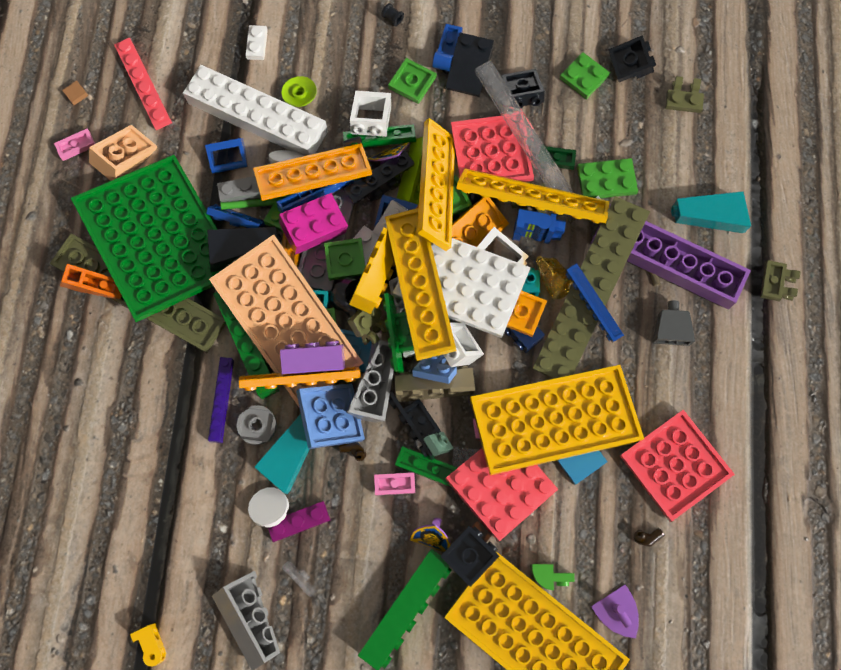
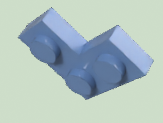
(435, 369)

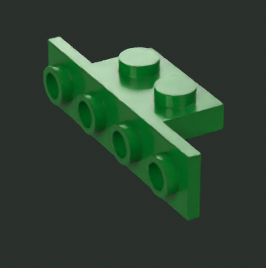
(400, 336)

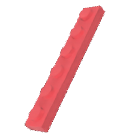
(143, 83)

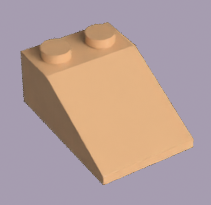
(121, 153)

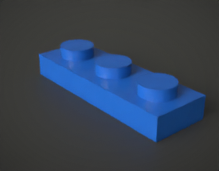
(234, 218)

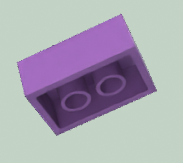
(312, 357)

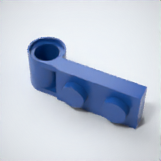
(444, 55)

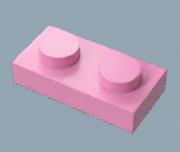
(74, 144)
(394, 484)

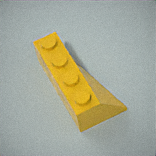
(374, 275)

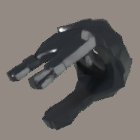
(342, 293)

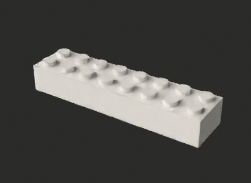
(255, 111)

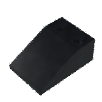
(468, 54)

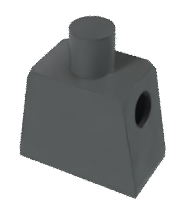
(674, 326)

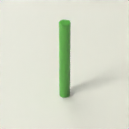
(246, 203)

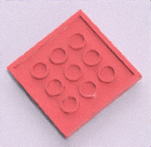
(490, 148)
(677, 465)
(502, 498)

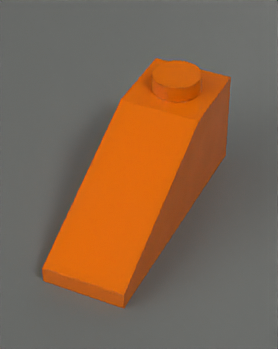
(89, 282)

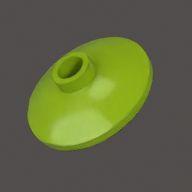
(299, 91)

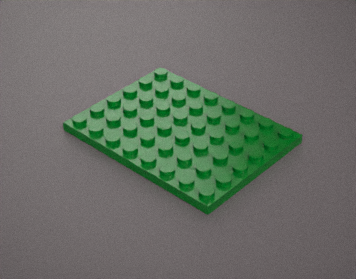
(150, 235)

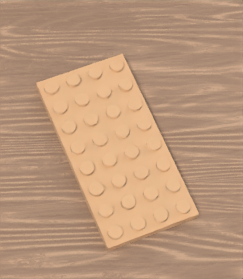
(278, 306)

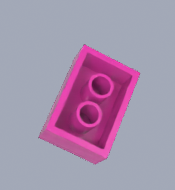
(313, 223)

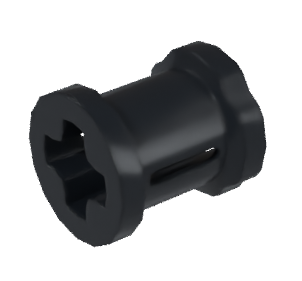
(392, 14)

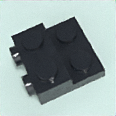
(632, 59)
(525, 87)
(470, 555)

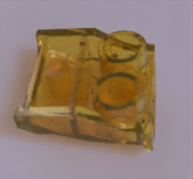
(554, 277)

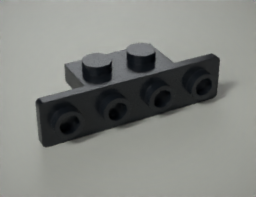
(382, 179)
(418, 420)

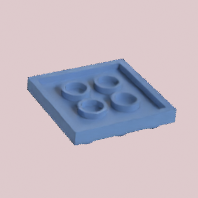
(326, 416)

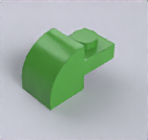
(545, 577)

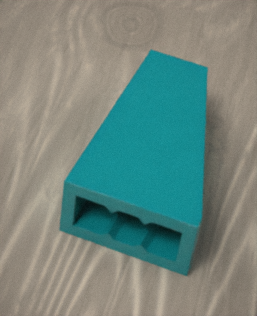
(714, 211)
(285, 457)

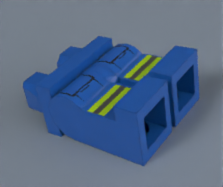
(538, 226)

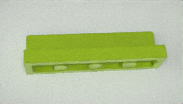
(410, 182)

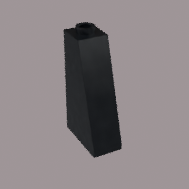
(230, 244)

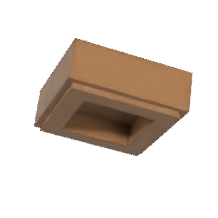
(75, 93)

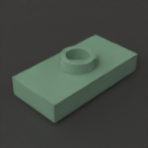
(438, 443)

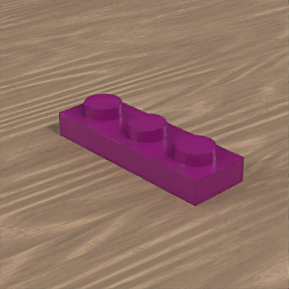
(300, 521)

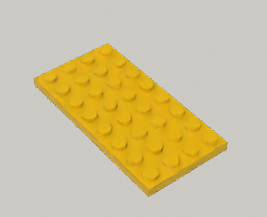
(555, 419)
(527, 626)

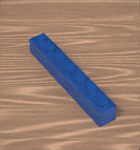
(306, 196)
(594, 303)

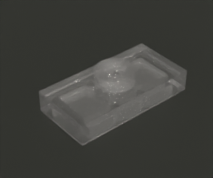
(300, 578)

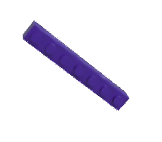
(221, 400)

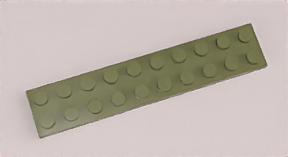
(602, 269)
(185, 319)

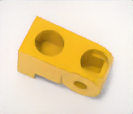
(151, 645)

